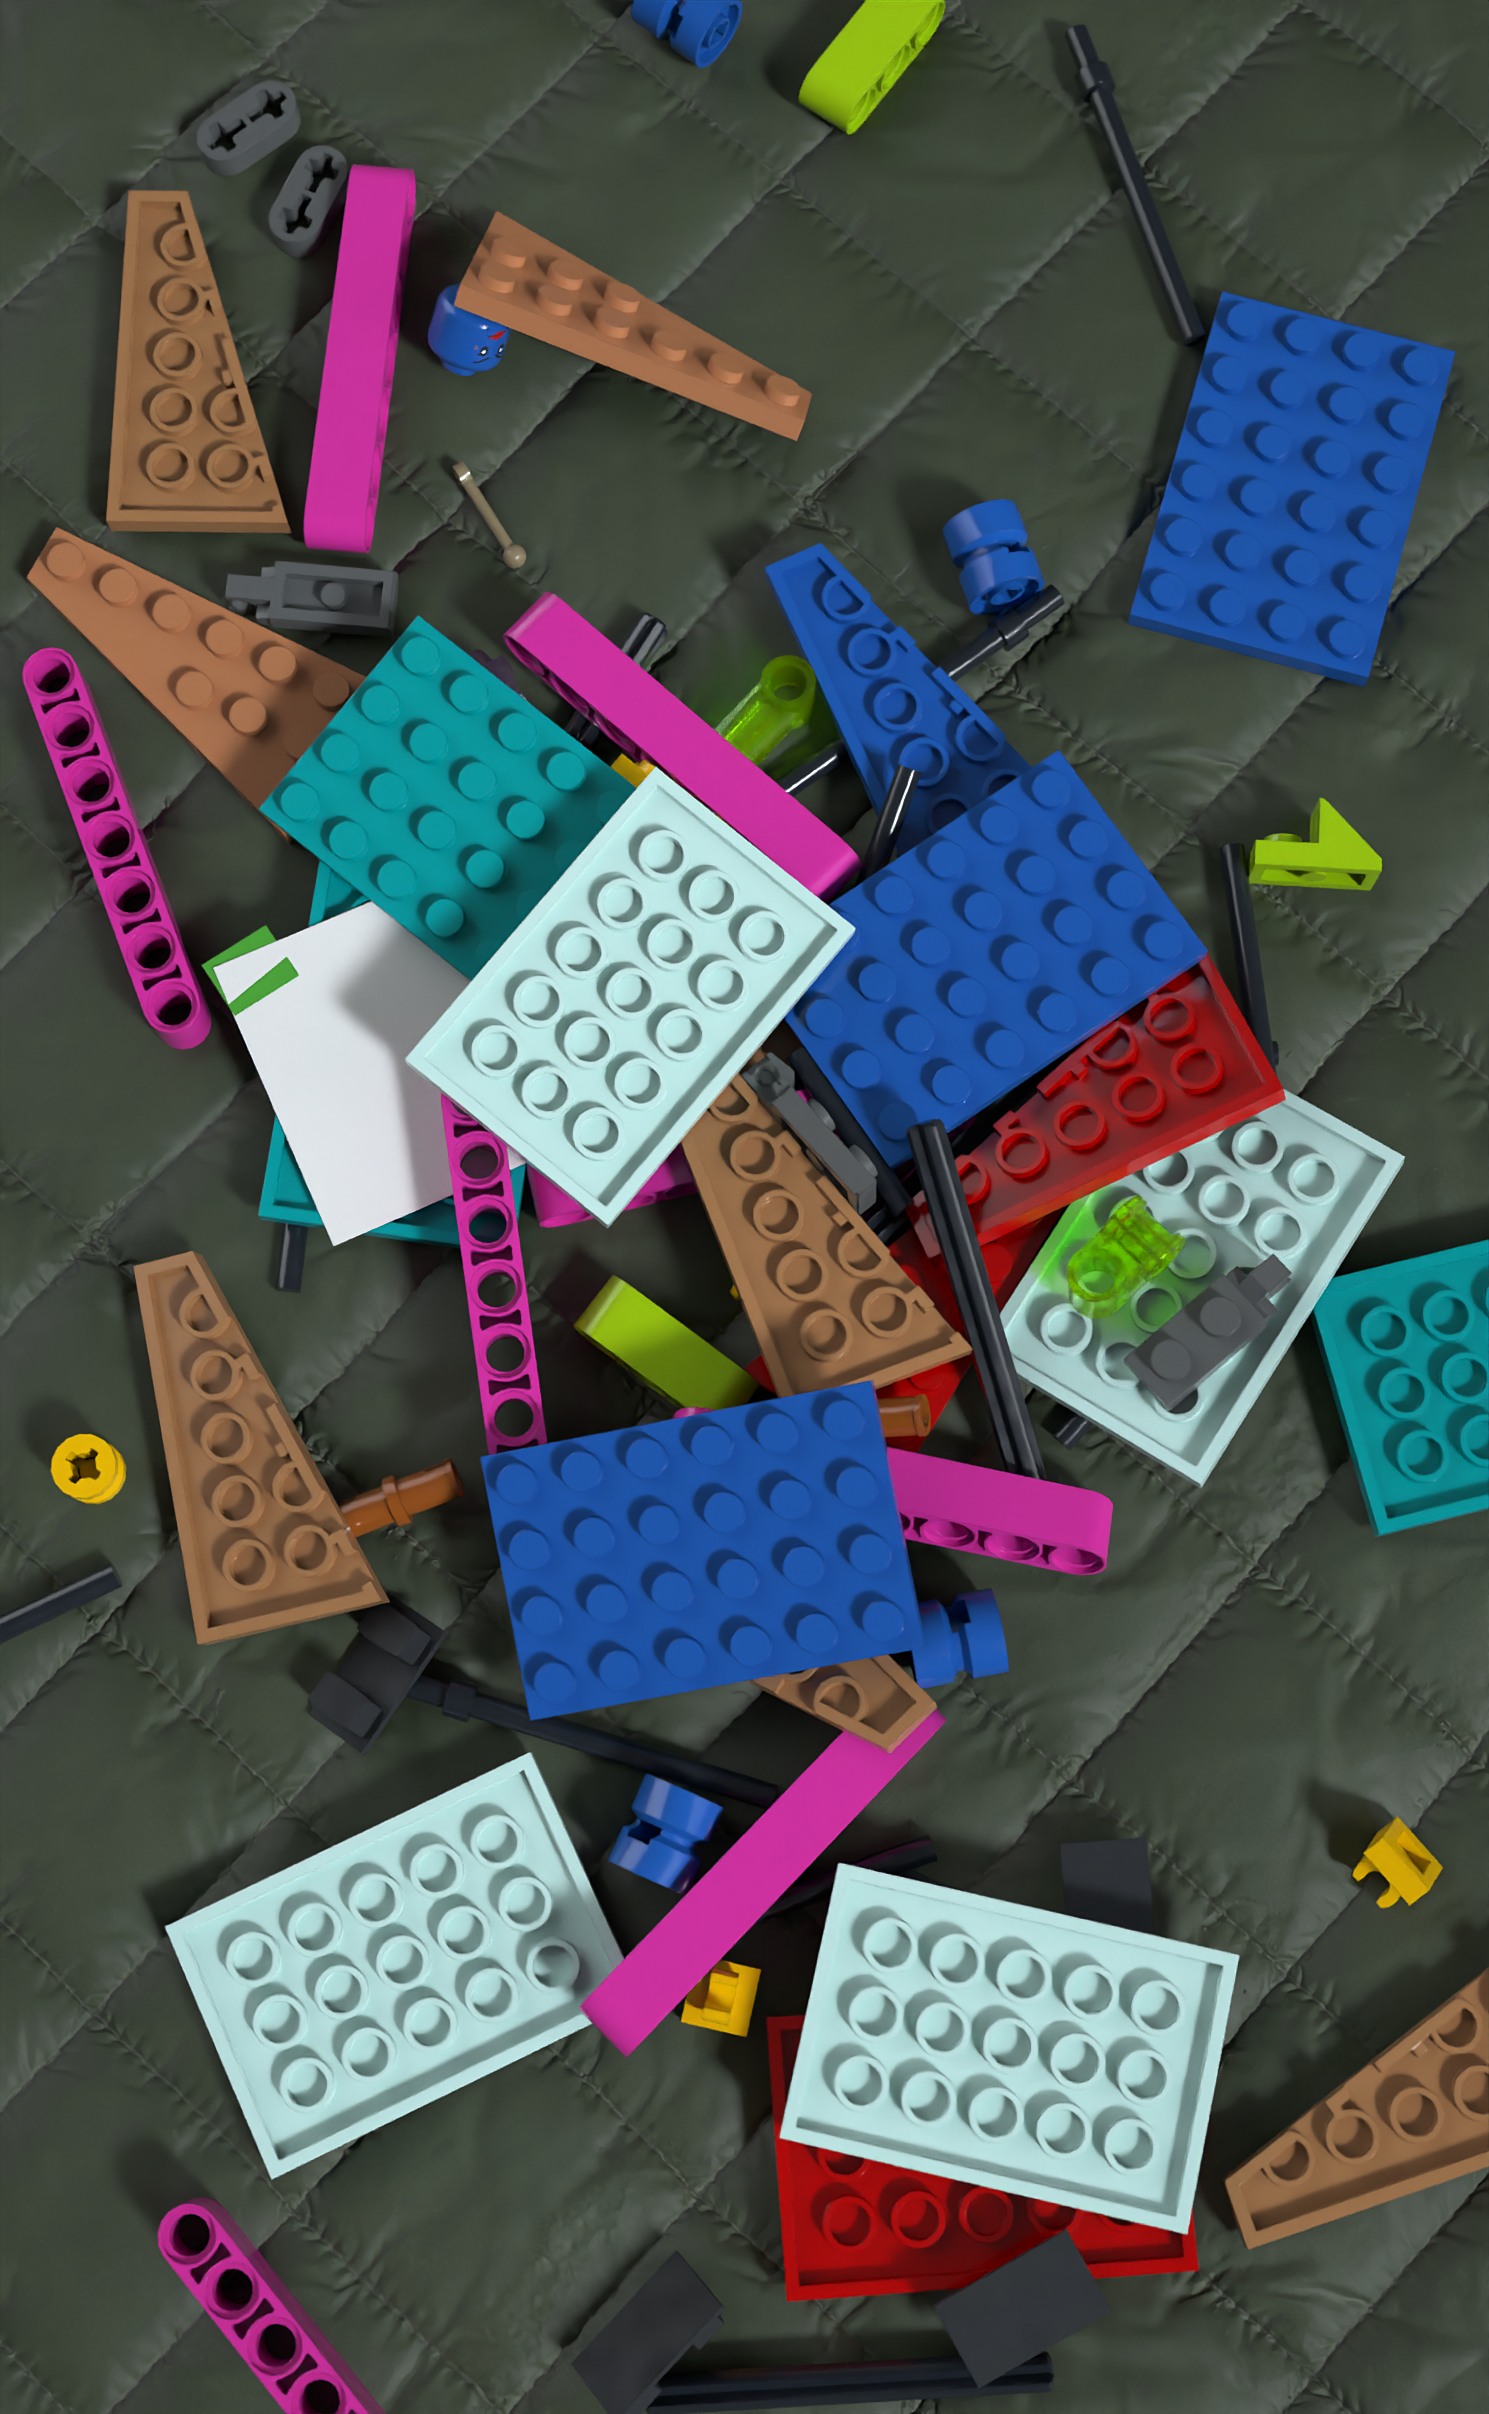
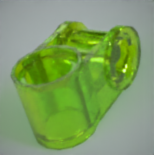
(1128, 1249)

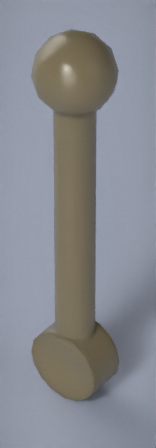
(513, 554)

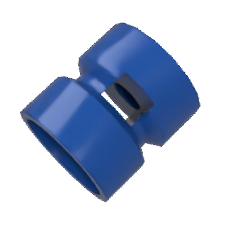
(695, 27)
(991, 551)
(959, 1639)
(666, 1834)

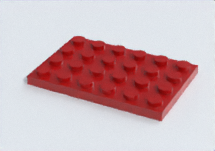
(894, 2229)

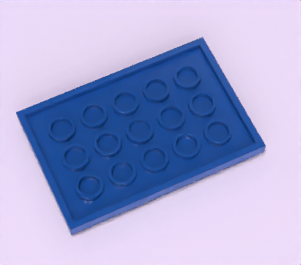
(1292, 489)
(987, 957)
(703, 1551)

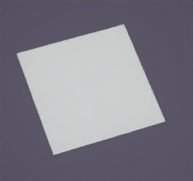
(338, 1071)

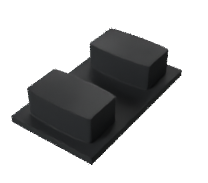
(376, 1674)
(1108, 1883)
(1022, 2308)
(649, 2337)

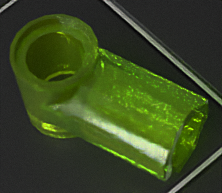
(763, 718)

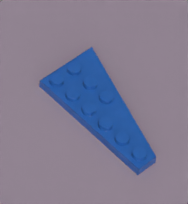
(890, 698)

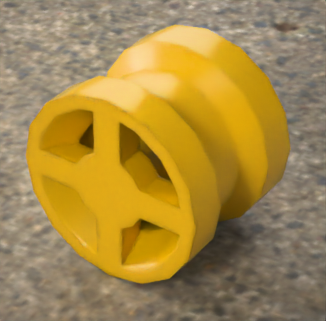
(99, 1476)

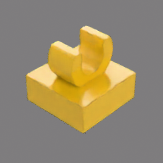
(1401, 1861)
(723, 1998)

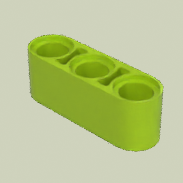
(868, 59)
(662, 1350)

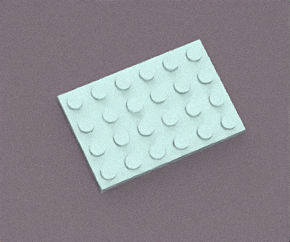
(630, 997)
(1262, 1187)
(398, 1964)
(1011, 2047)

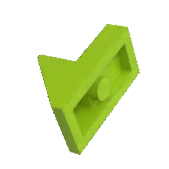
(1332, 859)

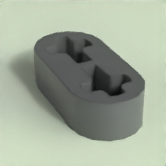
(248, 128)
(301, 196)

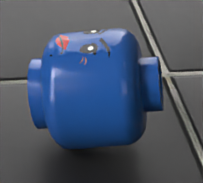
(463, 338)

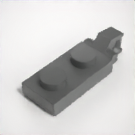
(318, 598)
(812, 1128)
(1208, 1331)

